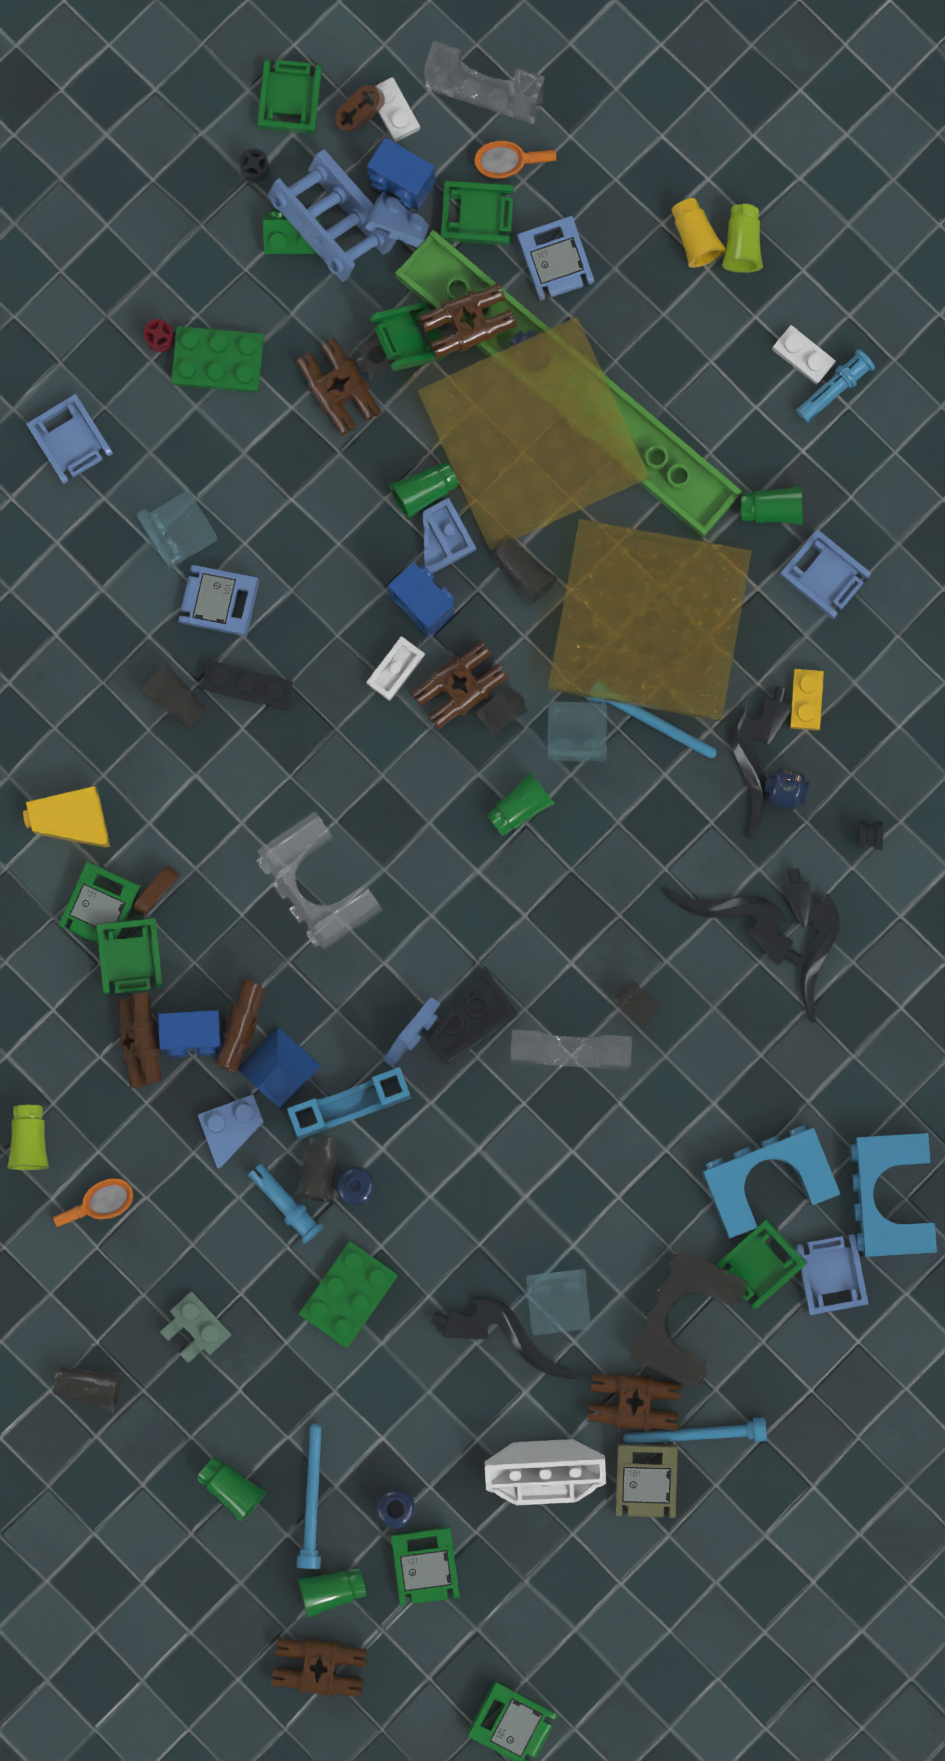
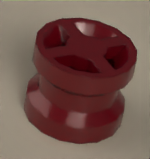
(159, 330)

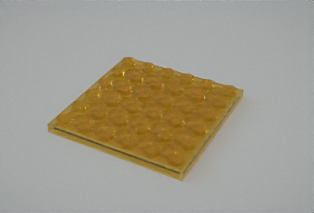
(533, 433)
(650, 620)

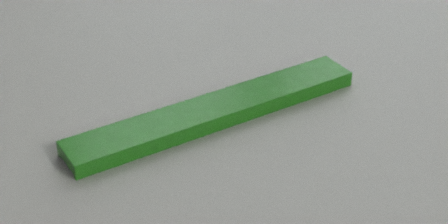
(676, 472)

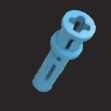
(845, 377)
(294, 1214)

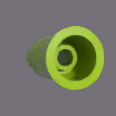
(743, 240)
(28, 1139)

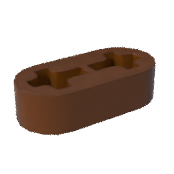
(355, 104)
(156, 890)

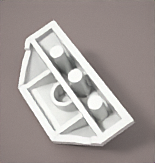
(545, 1472)

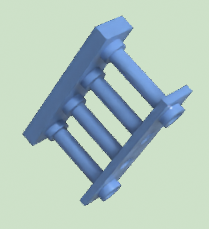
(341, 192)

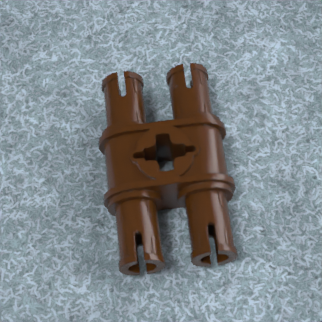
(463, 334)
(332, 400)
(460, 669)
(240, 1026)
(139, 1040)
(644, 1416)
(306, 1678)

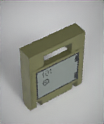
(646, 1486)

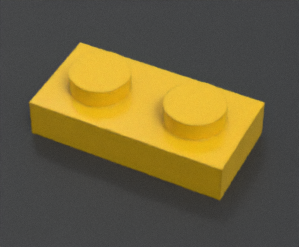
(806, 699)

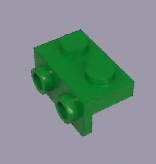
(281, 235)

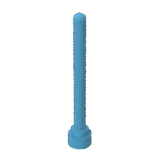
(664, 727)
(753, 1429)
(309, 1556)

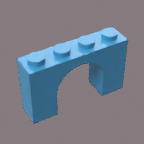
(349, 1105)
(799, 1151)
(872, 1158)

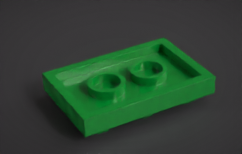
(217, 359)
(348, 1294)

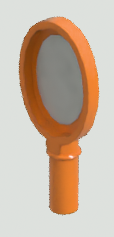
(506, 159)
(100, 1202)

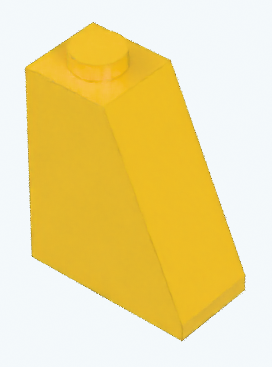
(69, 817)

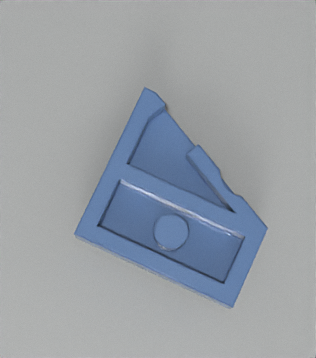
(397, 220)
(444, 536)
(410, 1035)
(230, 1127)

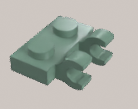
(200, 1323)

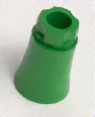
(423, 488)
(773, 506)
(520, 805)
(231, 1488)
(331, 1590)

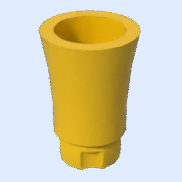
(697, 234)

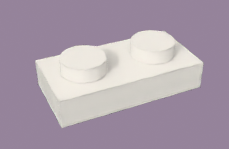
(396, 112)
(804, 355)
(395, 668)

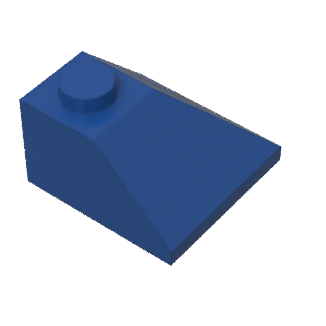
(279, 1068)

